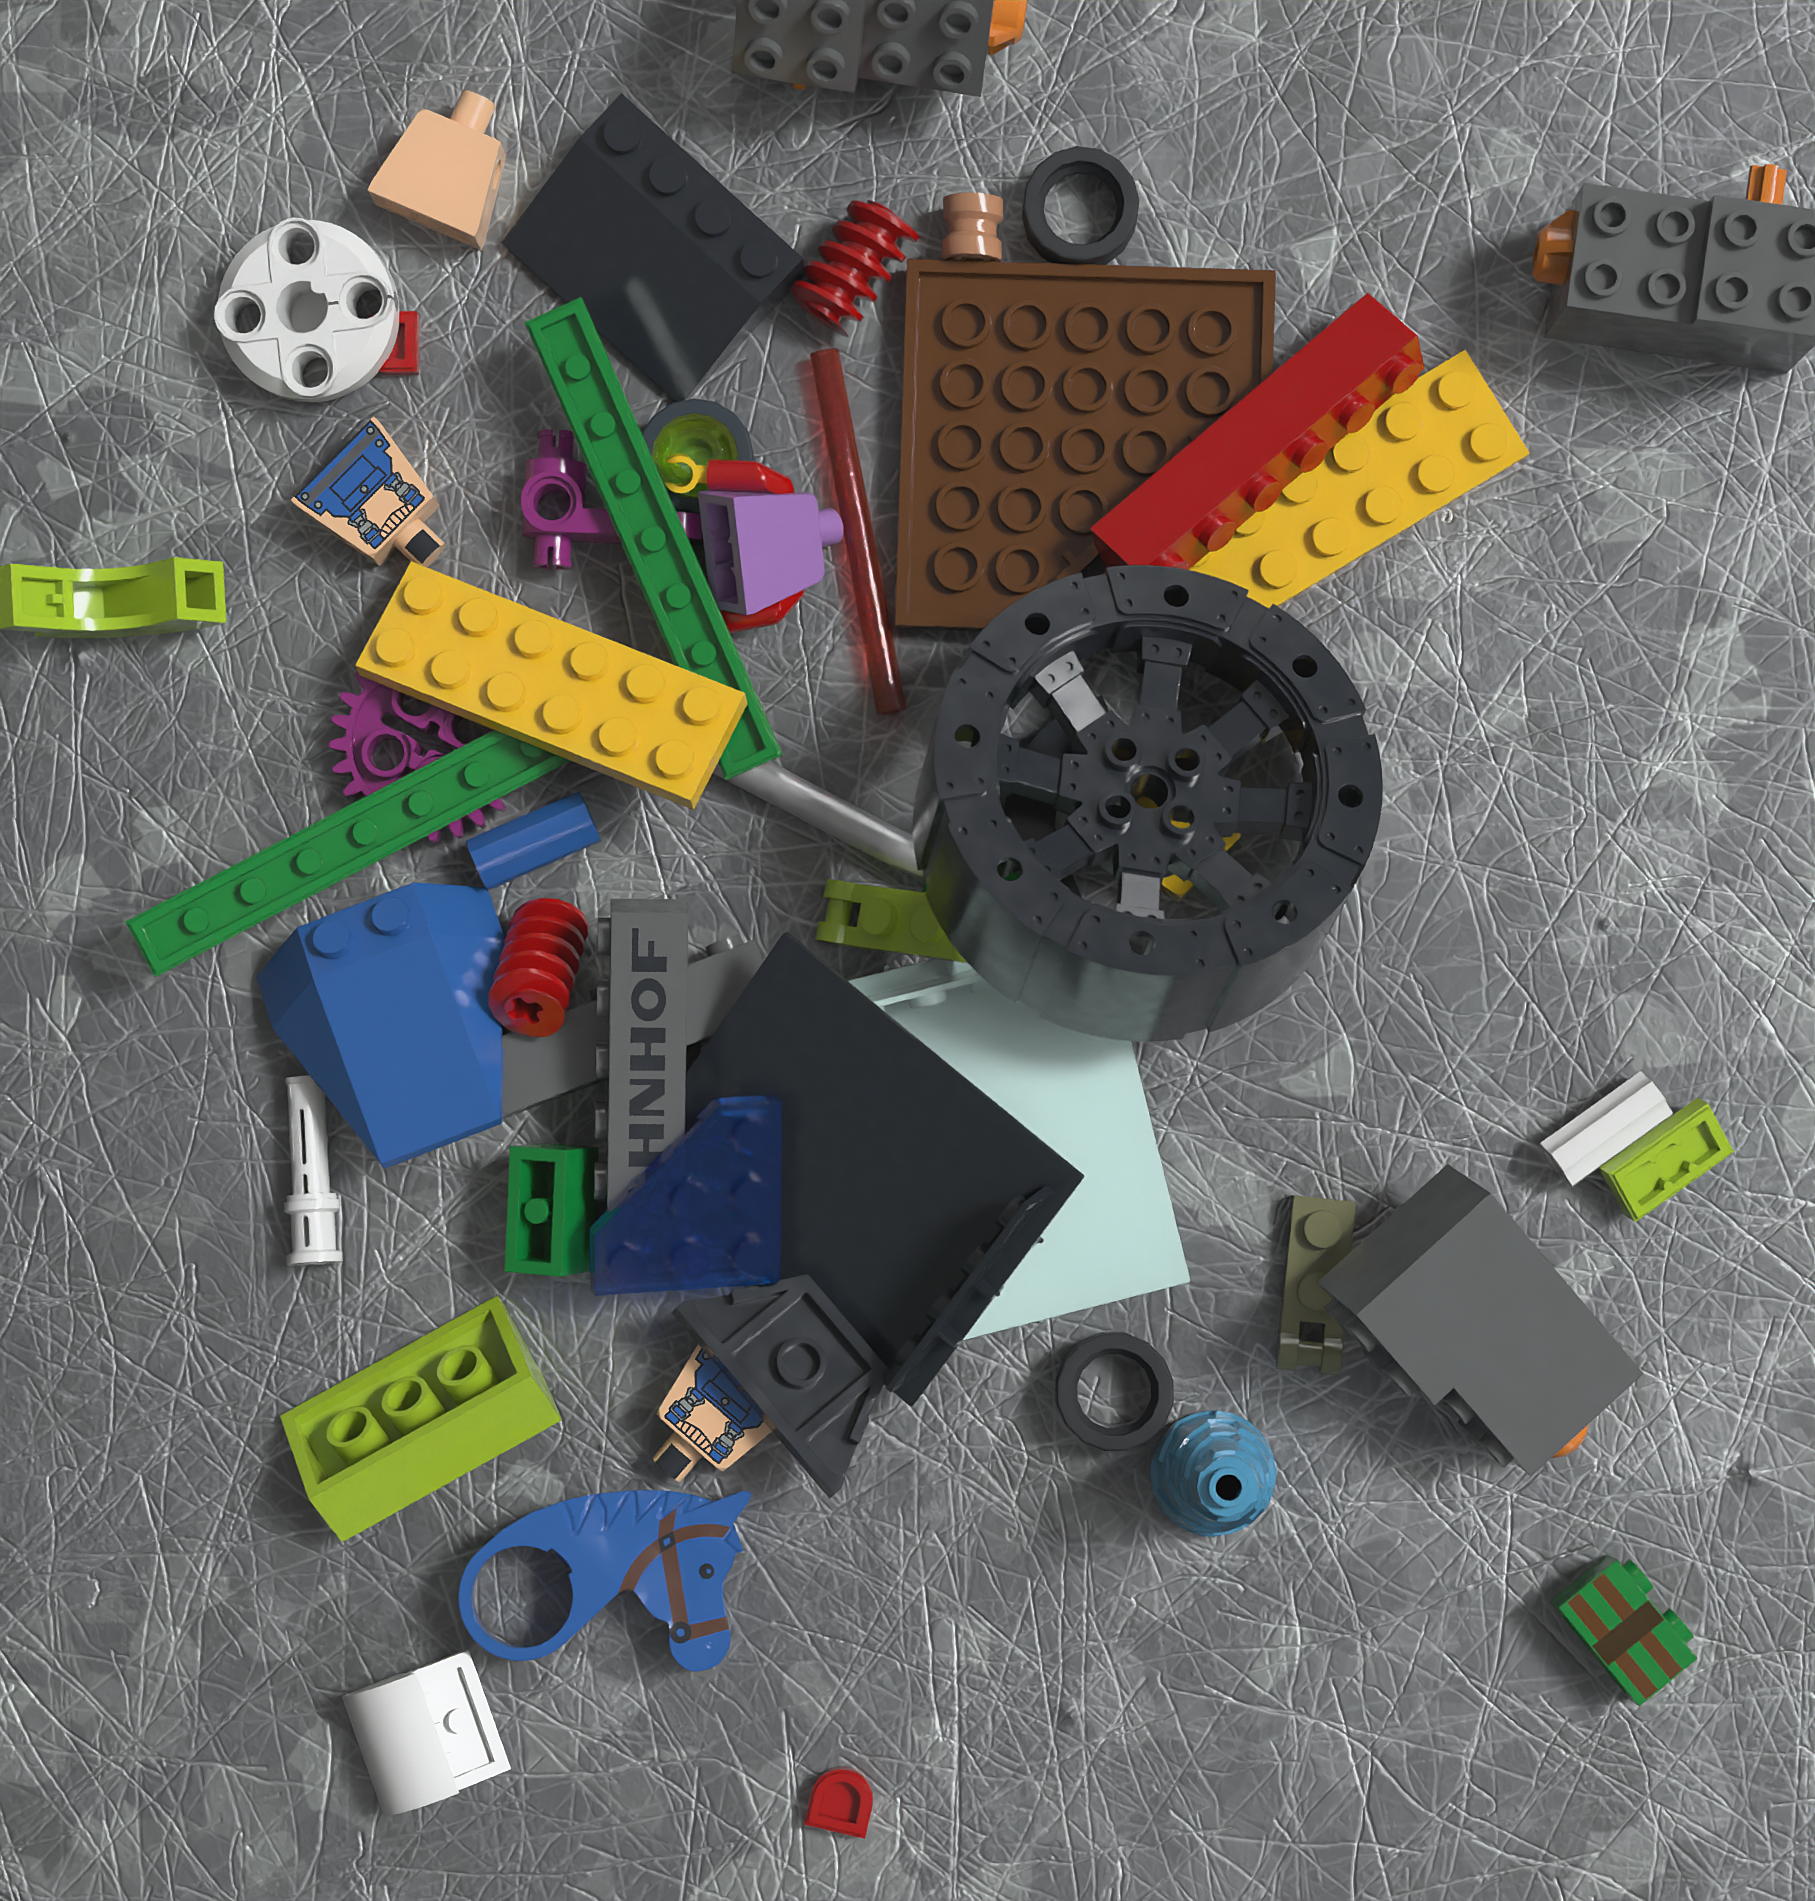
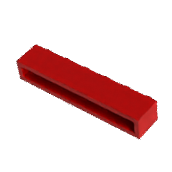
(1264, 442)

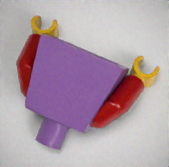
(758, 539)

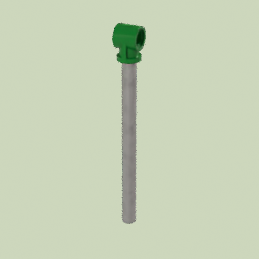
(833, 816)

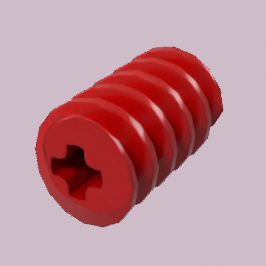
(852, 264)
(538, 967)

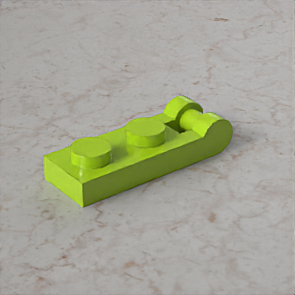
(887, 921)

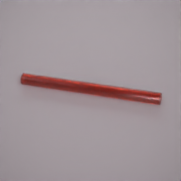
(858, 531)

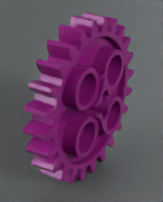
(367, 732)

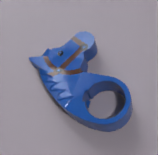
(652, 1542)

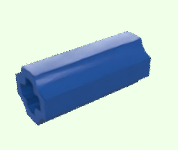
(533, 840)

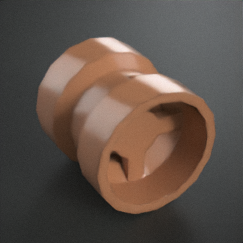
(972, 227)

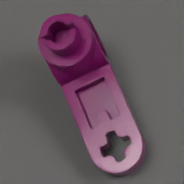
(559, 472)

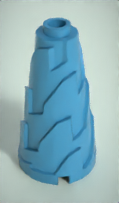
(1192, 1460)

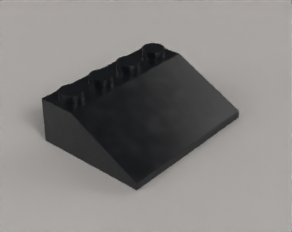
(653, 250)

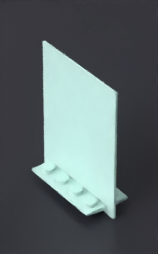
(1085, 1104)

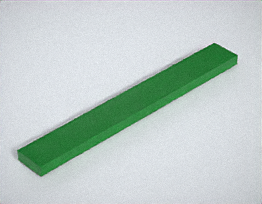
(647, 520)
(336, 848)

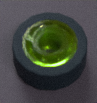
(692, 425)

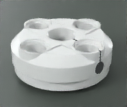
(308, 310)

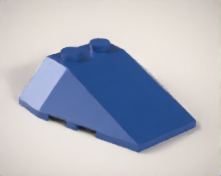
(397, 1015)

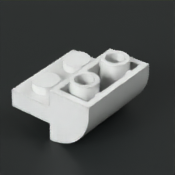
(426, 1733)

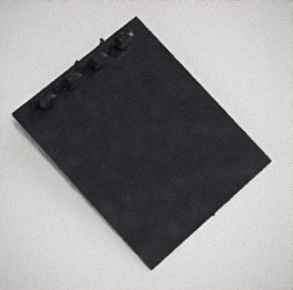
(895, 1169)

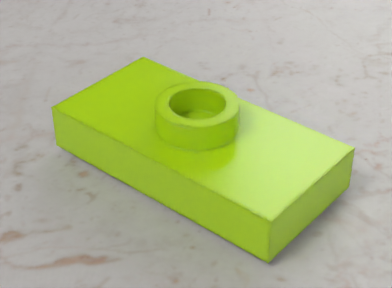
(1666, 1159)

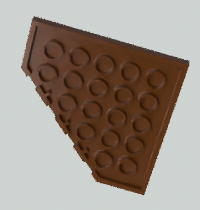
(1045, 406)

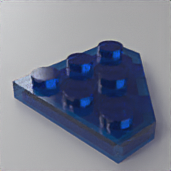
(701, 1209)

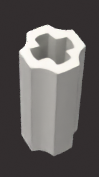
(1605, 1129)

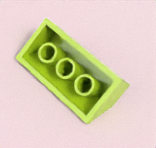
(418, 1419)

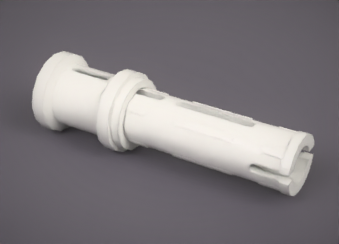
(311, 1203)

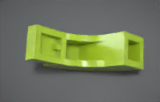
(113, 601)

